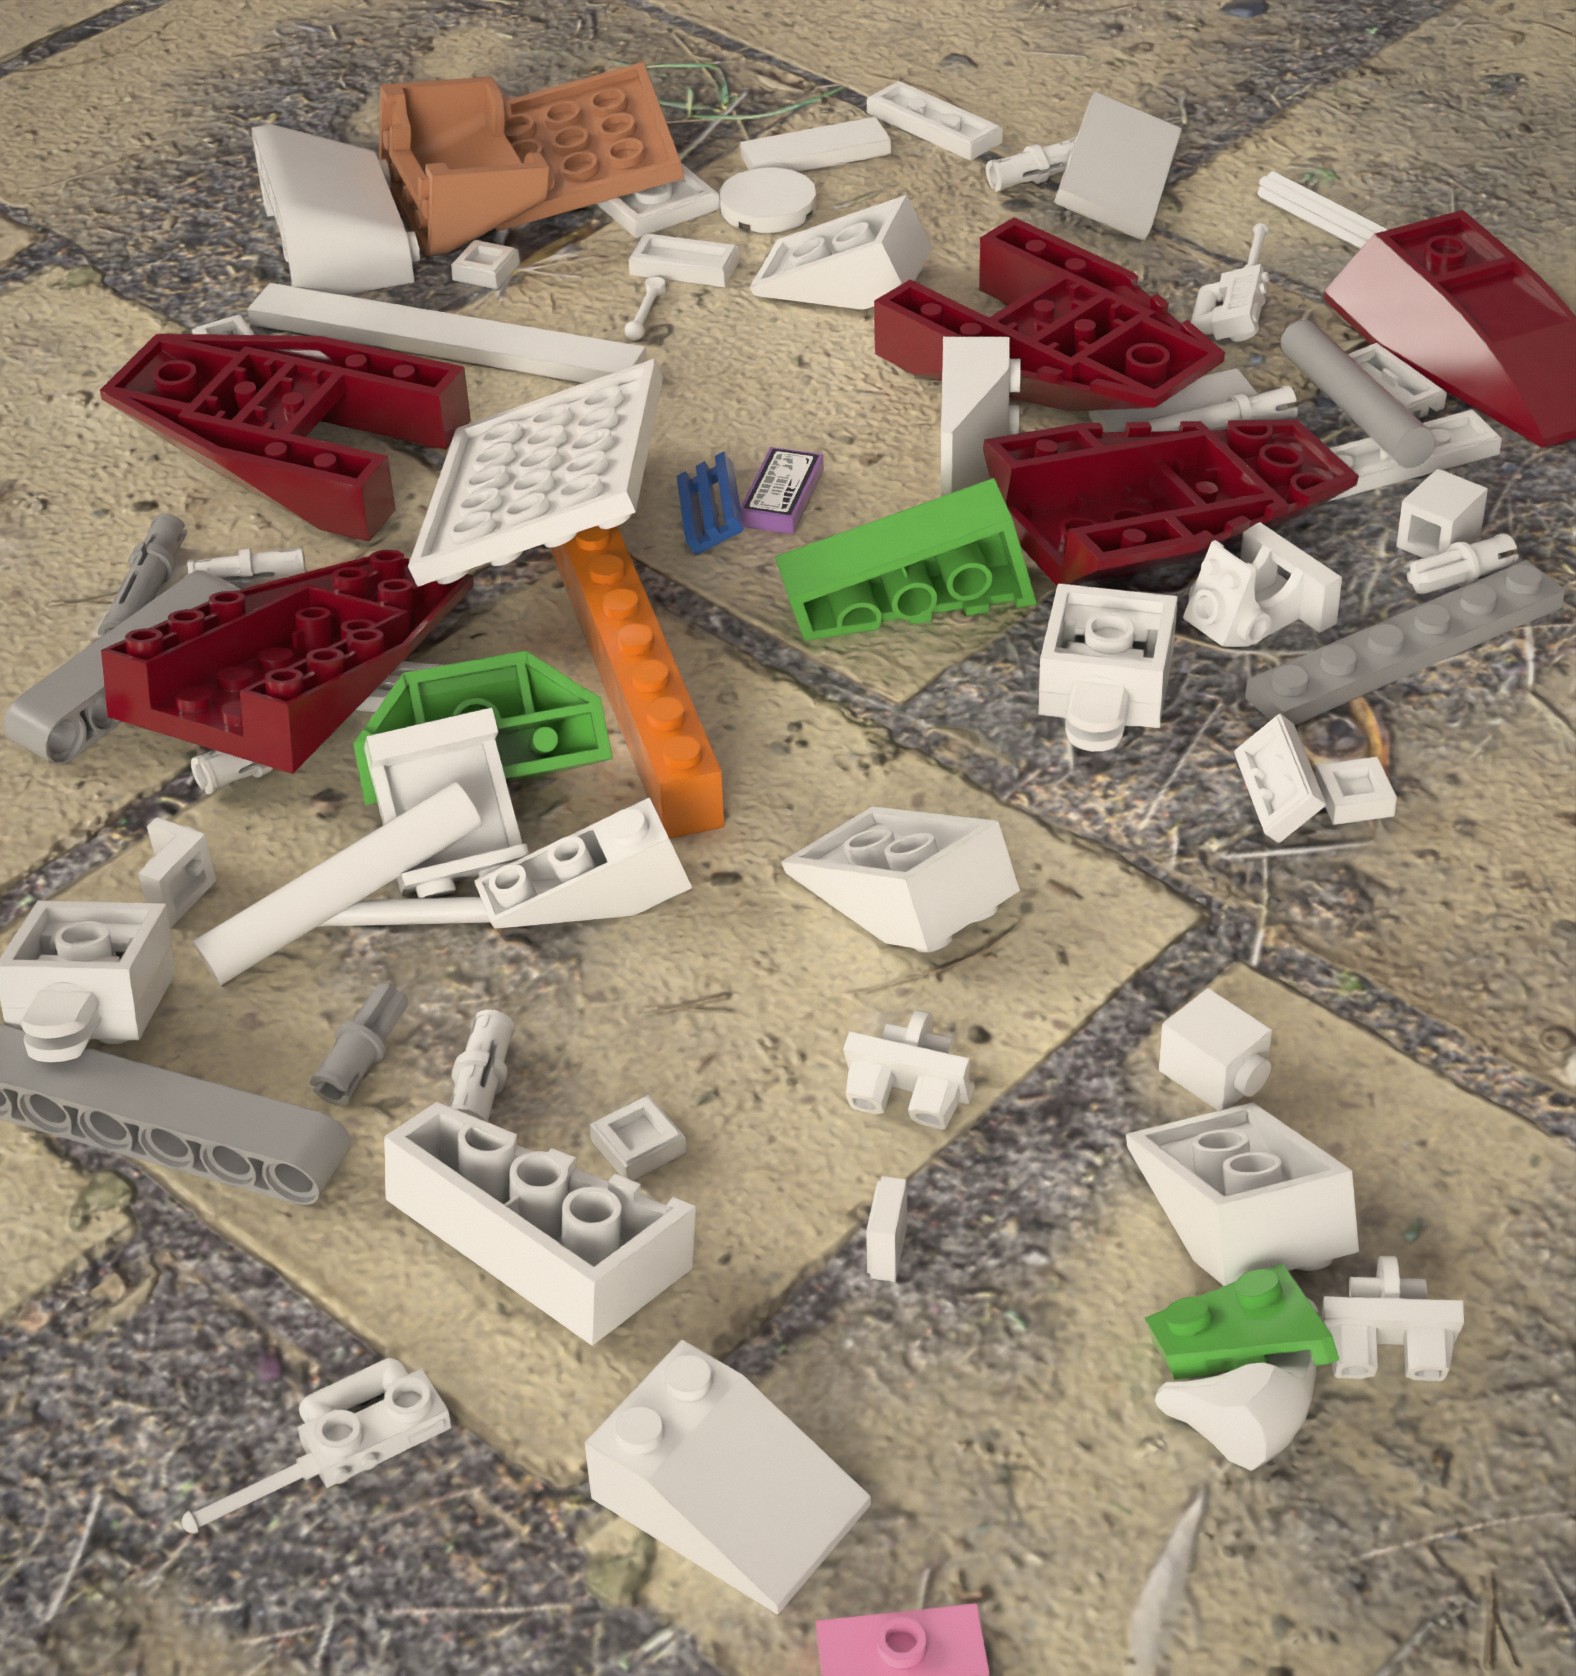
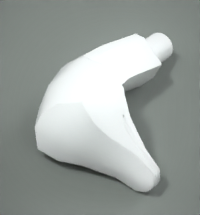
(1248, 1410)

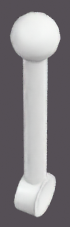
(654, 287)

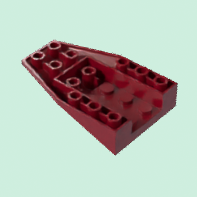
(276, 661)

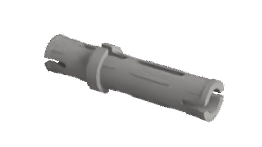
(150, 566)

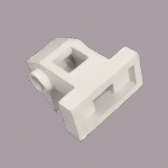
(1247, 599)

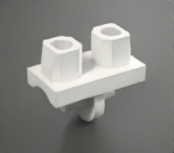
(912, 1062)
(1393, 1313)

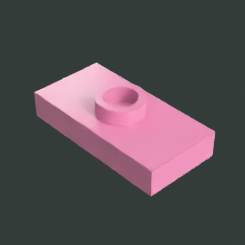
(904, 1643)

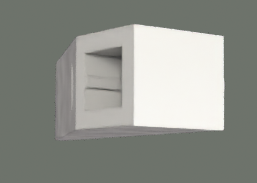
(592, 874)

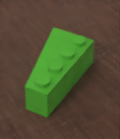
(909, 566)

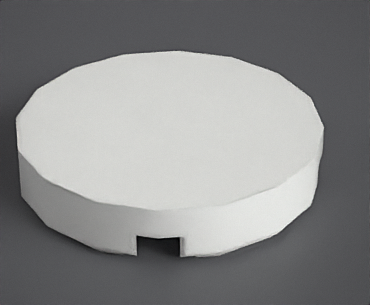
(768, 199)

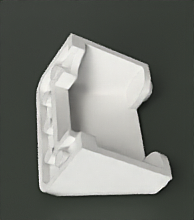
(333, 212)

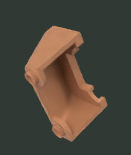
(453, 162)

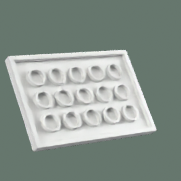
(539, 474)

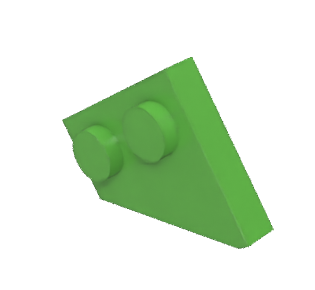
(1240, 1326)

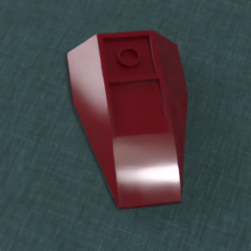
(1467, 321)

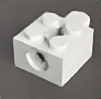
(1106, 662)
(69, 984)

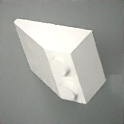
(847, 258)
(974, 406)
(909, 873)
(1248, 1192)
(722, 1477)

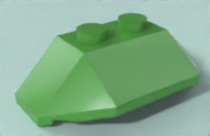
(540, 714)

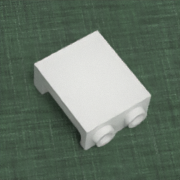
(427, 758)

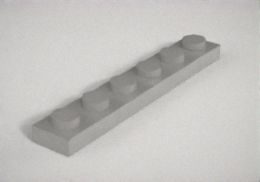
(1405, 643)

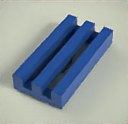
(690, 507)

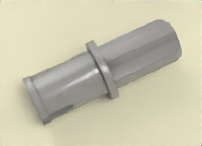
(359, 1045)

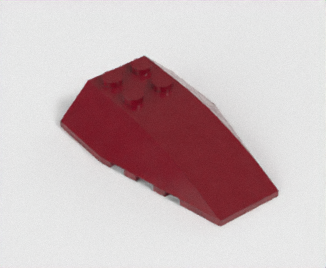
(1149, 499)

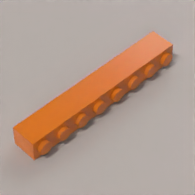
(642, 682)

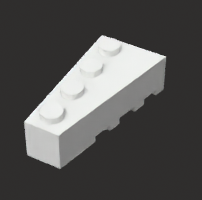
(537, 1223)

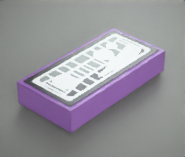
(781, 490)

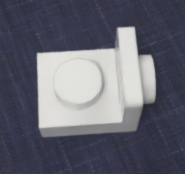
(179, 868)

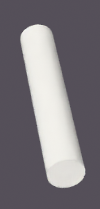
(337, 883)

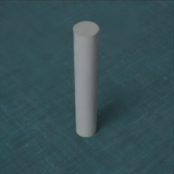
(1358, 394)

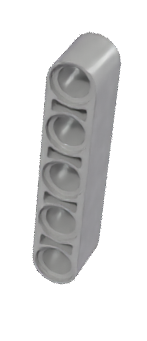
(69, 706)

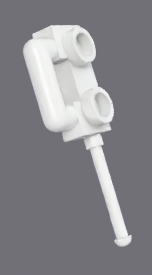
(1242, 298)
(344, 1442)

